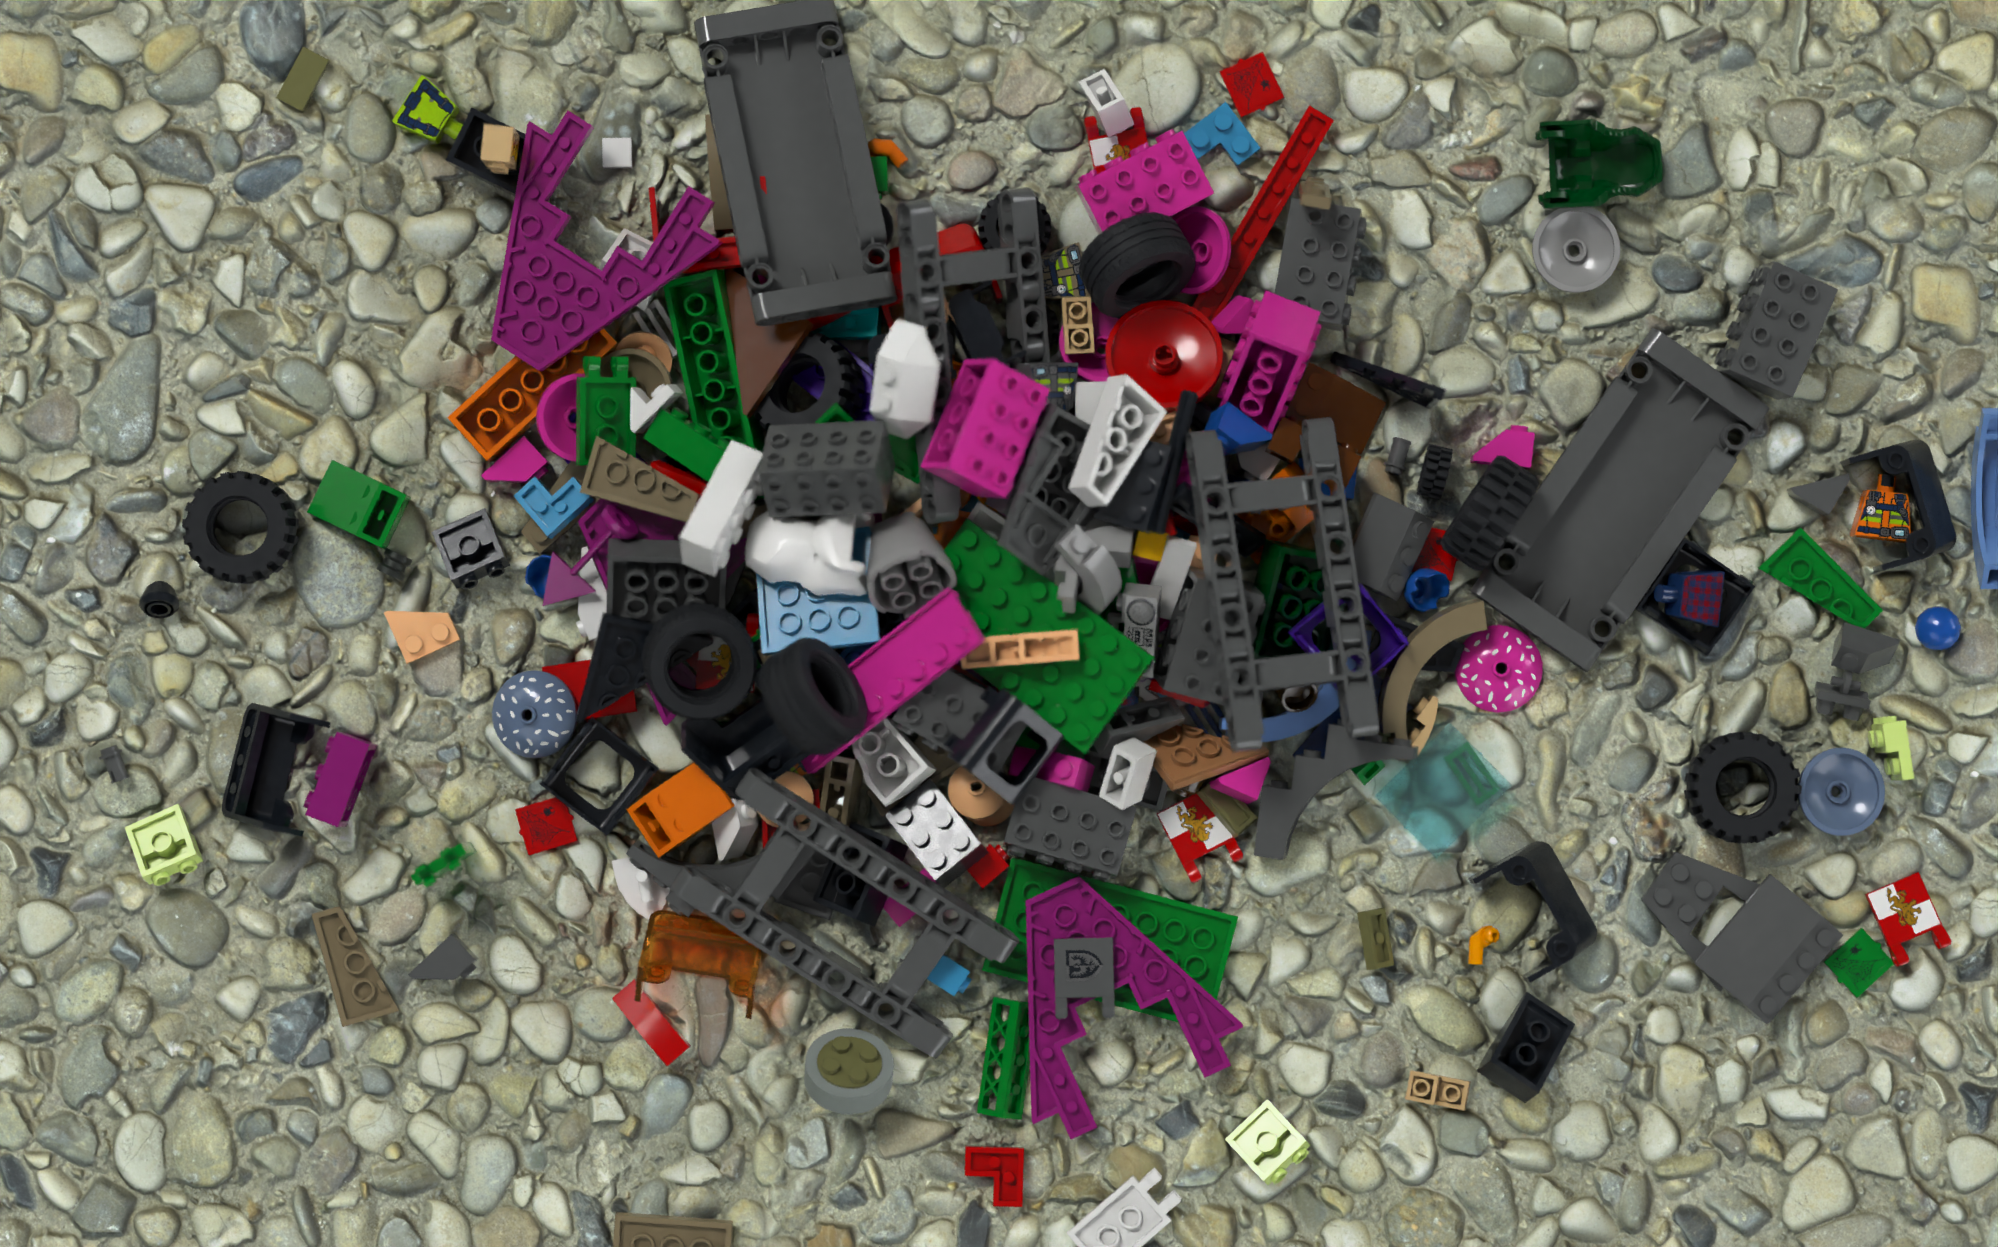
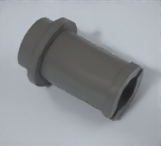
(1397, 456)
(114, 763)

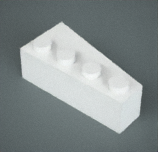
(1115, 440)

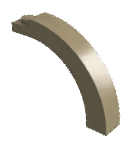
(1423, 643)

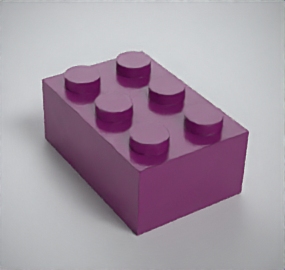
(339, 779)

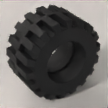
(989, 222)

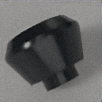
(159, 600)

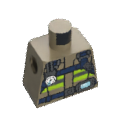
(1062, 274)

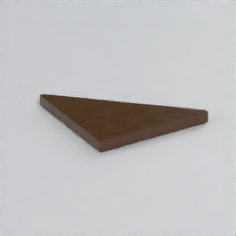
(759, 350)

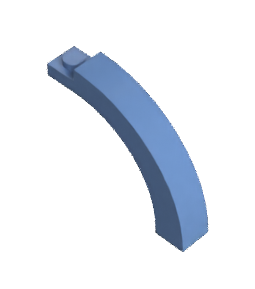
(1985, 499)
(1290, 723)

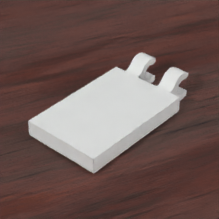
(1126, 1216)

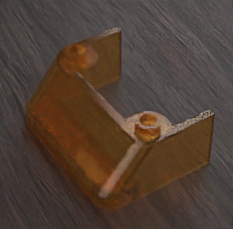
(698, 947)

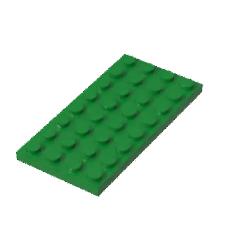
(1015, 600)
(1186, 933)

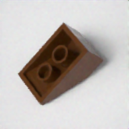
(1328, 395)

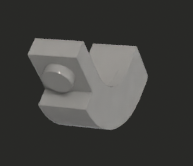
(1117, 541)
(1094, 566)

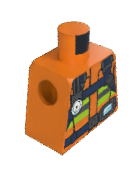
(1882, 513)

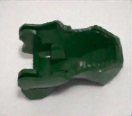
(1597, 163)

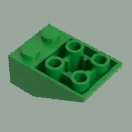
(359, 504)

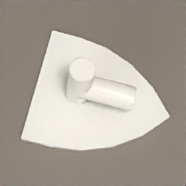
(639, 887)

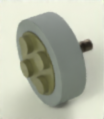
(848, 1071)

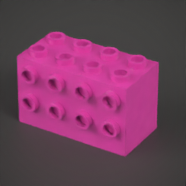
(1152, 180)
(1270, 359)
(985, 428)

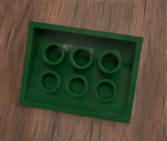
(1292, 589)

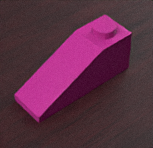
(1058, 769)

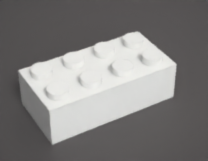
(722, 510)

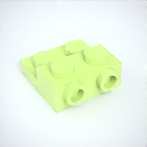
(1892, 738)
(163, 845)
(1268, 1143)

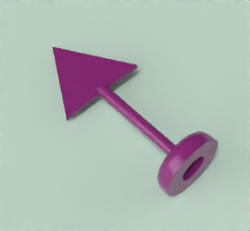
(563, 580)

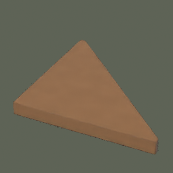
(1190, 755)

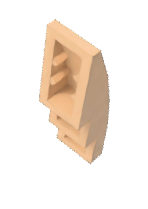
(1024, 649)

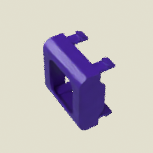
(1391, 638)

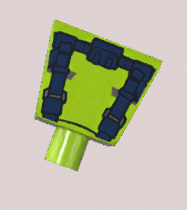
(428, 113)

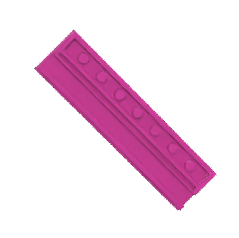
(909, 661)

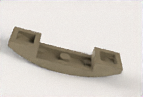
(720, 210)

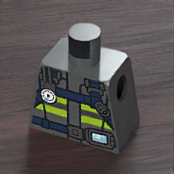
(1056, 376)

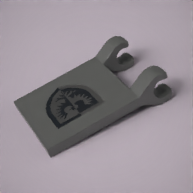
(1082, 971)

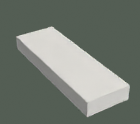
(1172, 572)

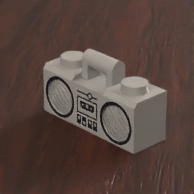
(1141, 616)

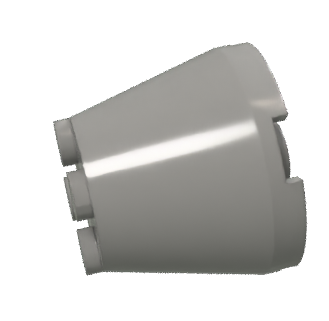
(906, 565)

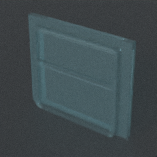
(1443, 790)

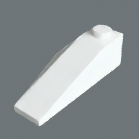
(891, 762)

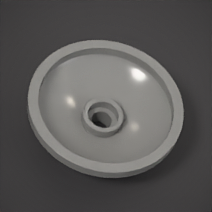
(1590, 234)

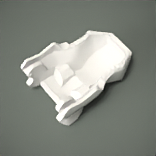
(809, 551)

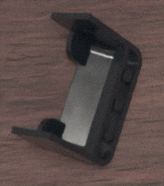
(1917, 463)
(263, 767)
(1541, 864)

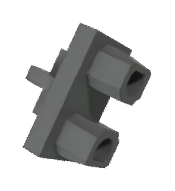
(1842, 691)

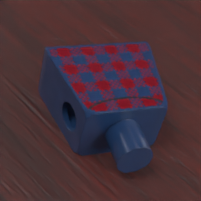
(1693, 596)

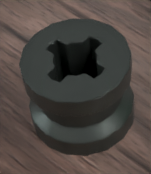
(394, 564)

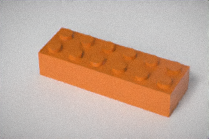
(510, 399)

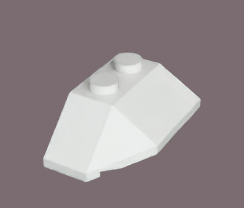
(905, 380)

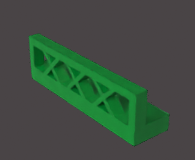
(1012, 1060)

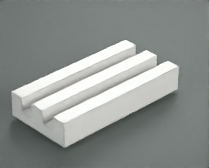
(656, 304)

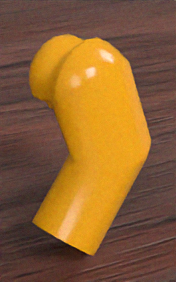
(1479, 941)

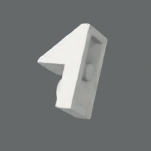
(644, 410)

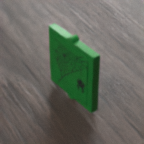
(1858, 962)

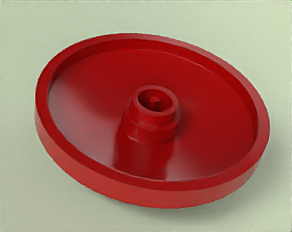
(1166, 351)

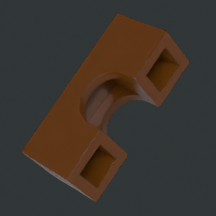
(1286, 445)

